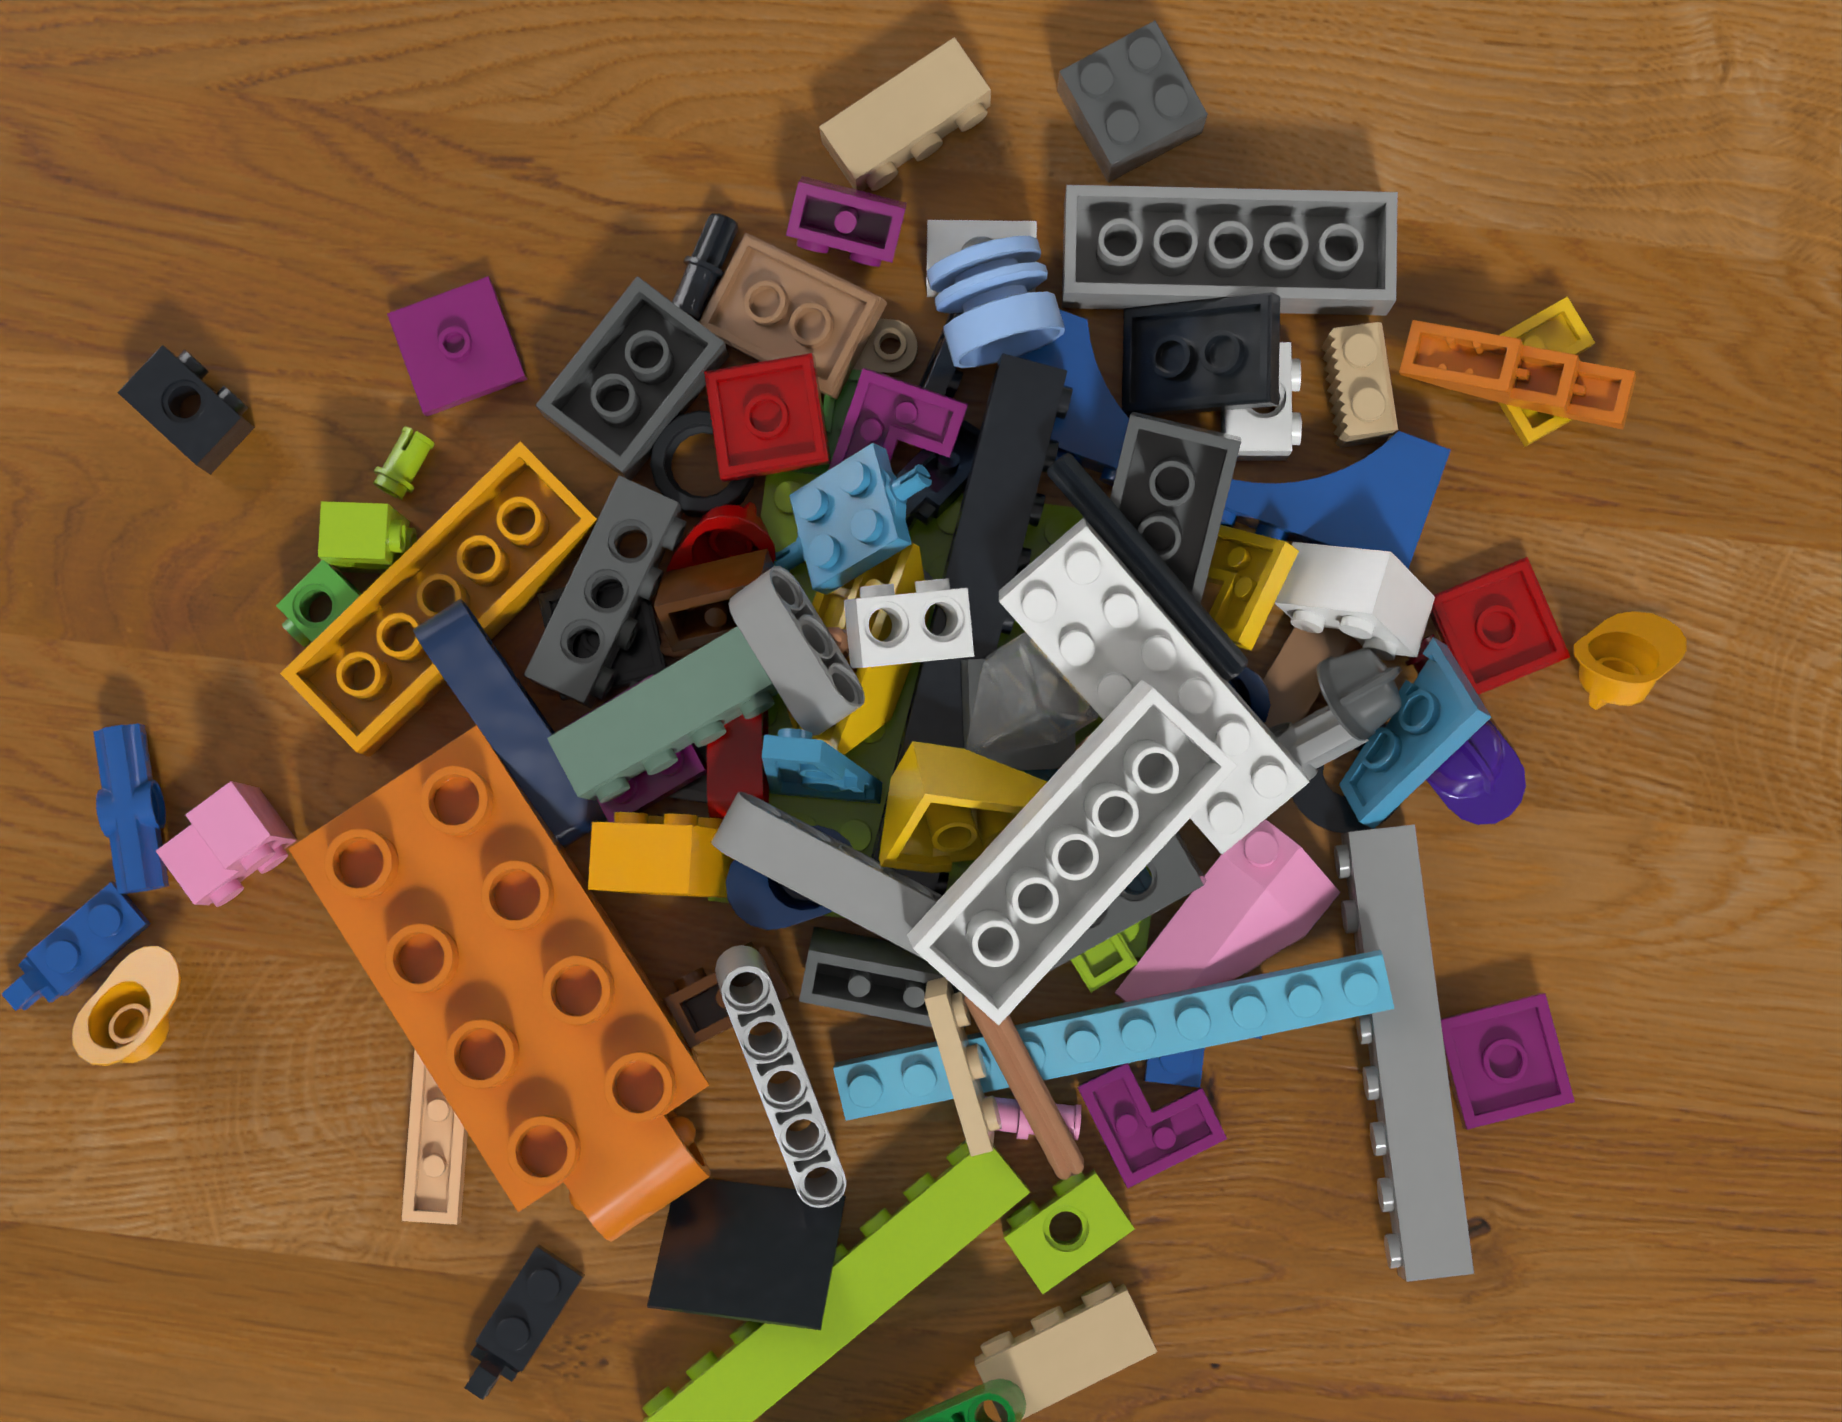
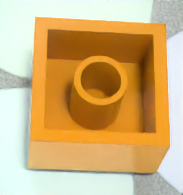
(658, 856)

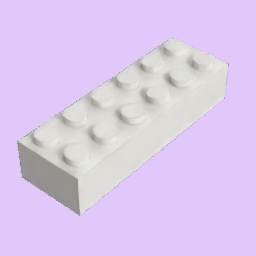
(1112, 635)
(1070, 852)

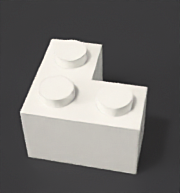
(1360, 594)

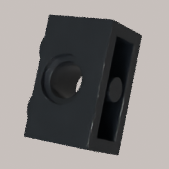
(159, 392)

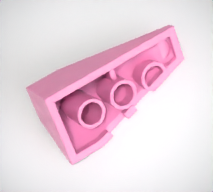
(1251, 907)

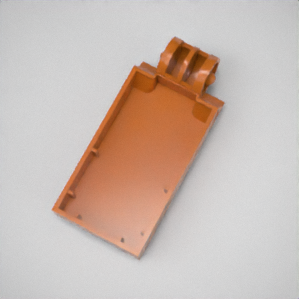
(513, 986)

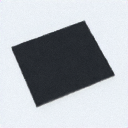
(747, 1255)

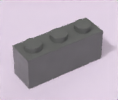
(866, 977)

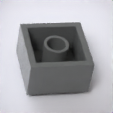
(1131, 101)

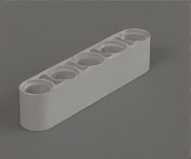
(823, 869)
(776, 1053)

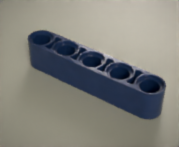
(506, 718)

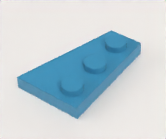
(1433, 723)
(815, 769)

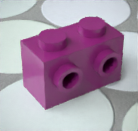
(845, 220)

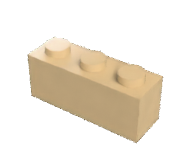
(907, 117)
(1068, 1348)

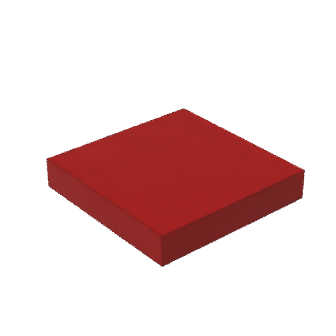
(767, 417)
(1499, 626)

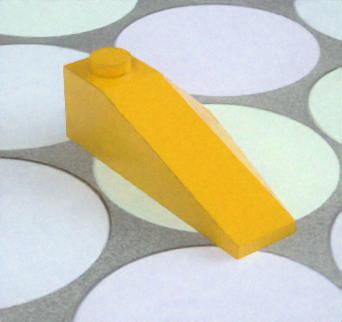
(949, 807)

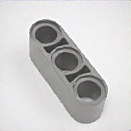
(796, 650)

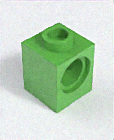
(320, 581)

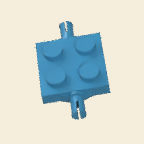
(851, 518)

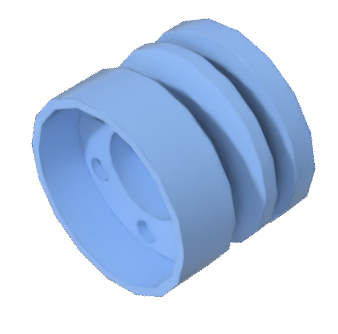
(992, 290)

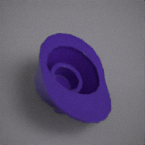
(1481, 778)

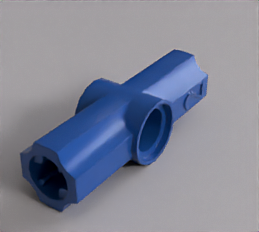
(130, 808)

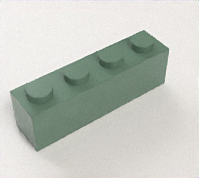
(663, 717)

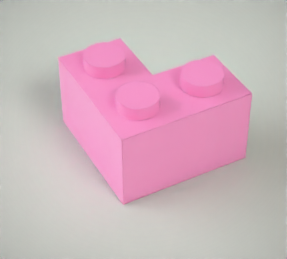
(226, 843)

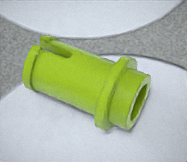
(403, 463)

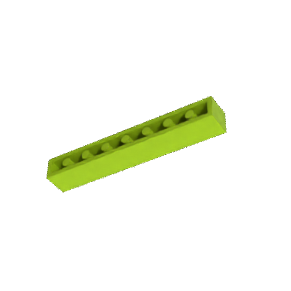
(864, 1284)

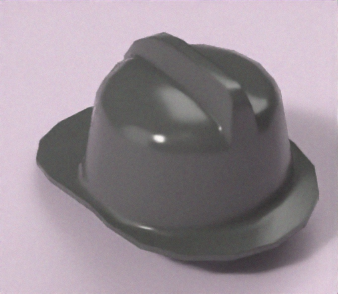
(1359, 691)

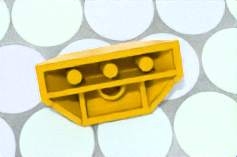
(880, 683)

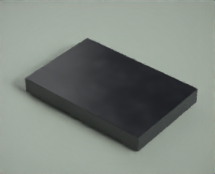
(1201, 355)

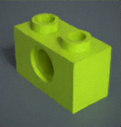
(363, 536)
(1051, 1259)

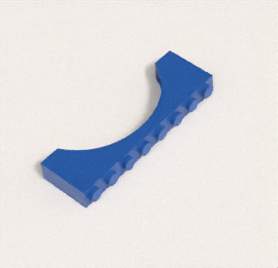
(1365, 506)

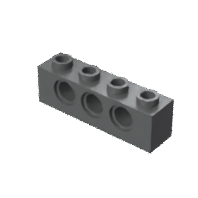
(626, 511)
(1173, 877)

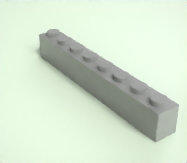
(1406, 1058)

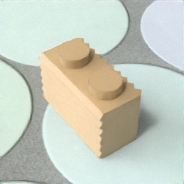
(1360, 385)

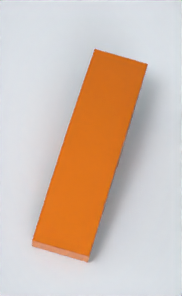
(1517, 374)

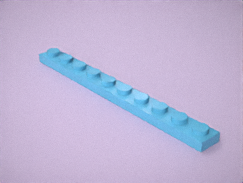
(1132, 1031)

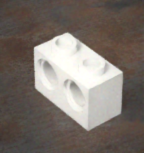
(909, 636)

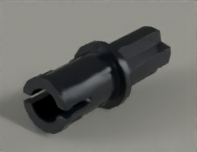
(705, 265)

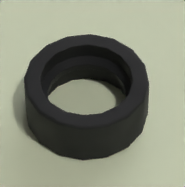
(661, 462)

